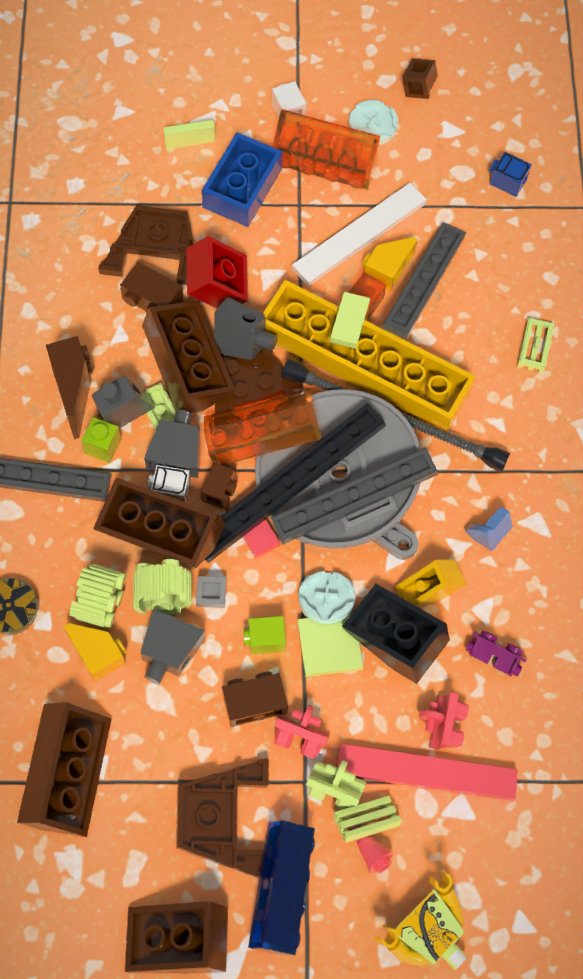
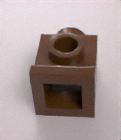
(419, 78)
(219, 485)

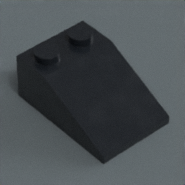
(397, 632)

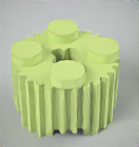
(162, 587)
(97, 595)

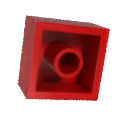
(216, 272)

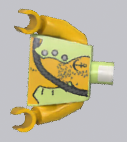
(429, 929)

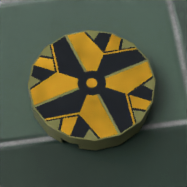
(17, 606)

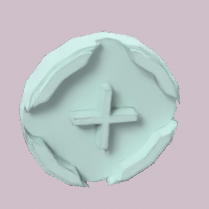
(374, 118)
(326, 597)

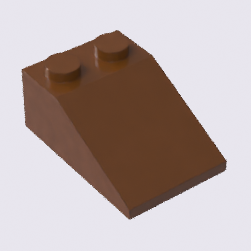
(71, 371)
(177, 938)

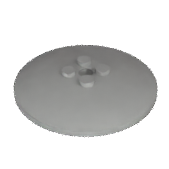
(386, 446)

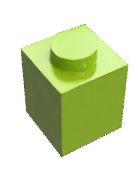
(101, 440)
(265, 635)

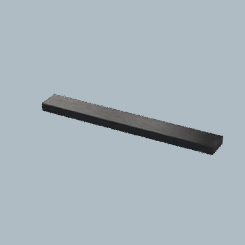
(297, 476)

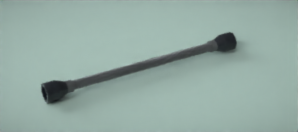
(492, 456)

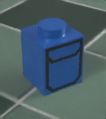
(509, 173)

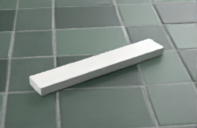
(358, 234)

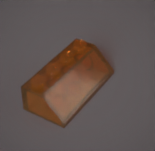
(326, 149)
(262, 427)

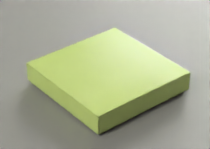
(328, 648)

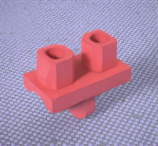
(440, 721)
(313, 738)

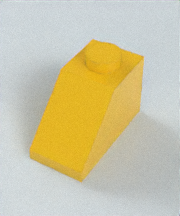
(389, 260)
(431, 583)
(96, 649)

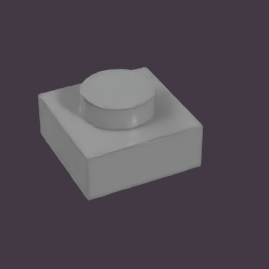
(211, 592)

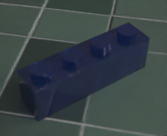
(282, 888)

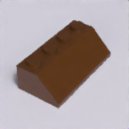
(187, 356)
(159, 523)
(64, 769)

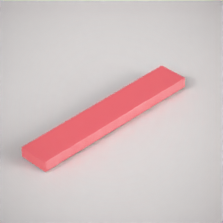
(429, 772)

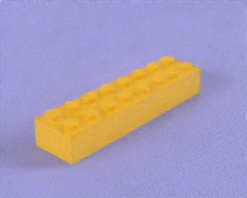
(378, 365)

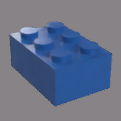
(242, 179)

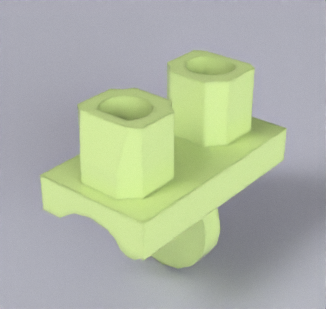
(336, 783)

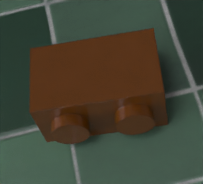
(149, 288)
(254, 698)

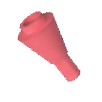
(374, 854)

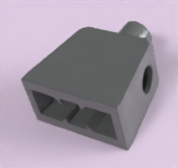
(241, 330)
(122, 401)
(175, 445)
(169, 645)

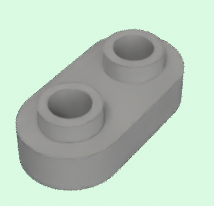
(396, 536)

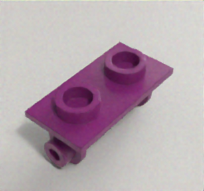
(507, 656)

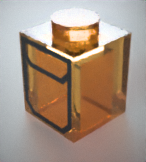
(371, 288)

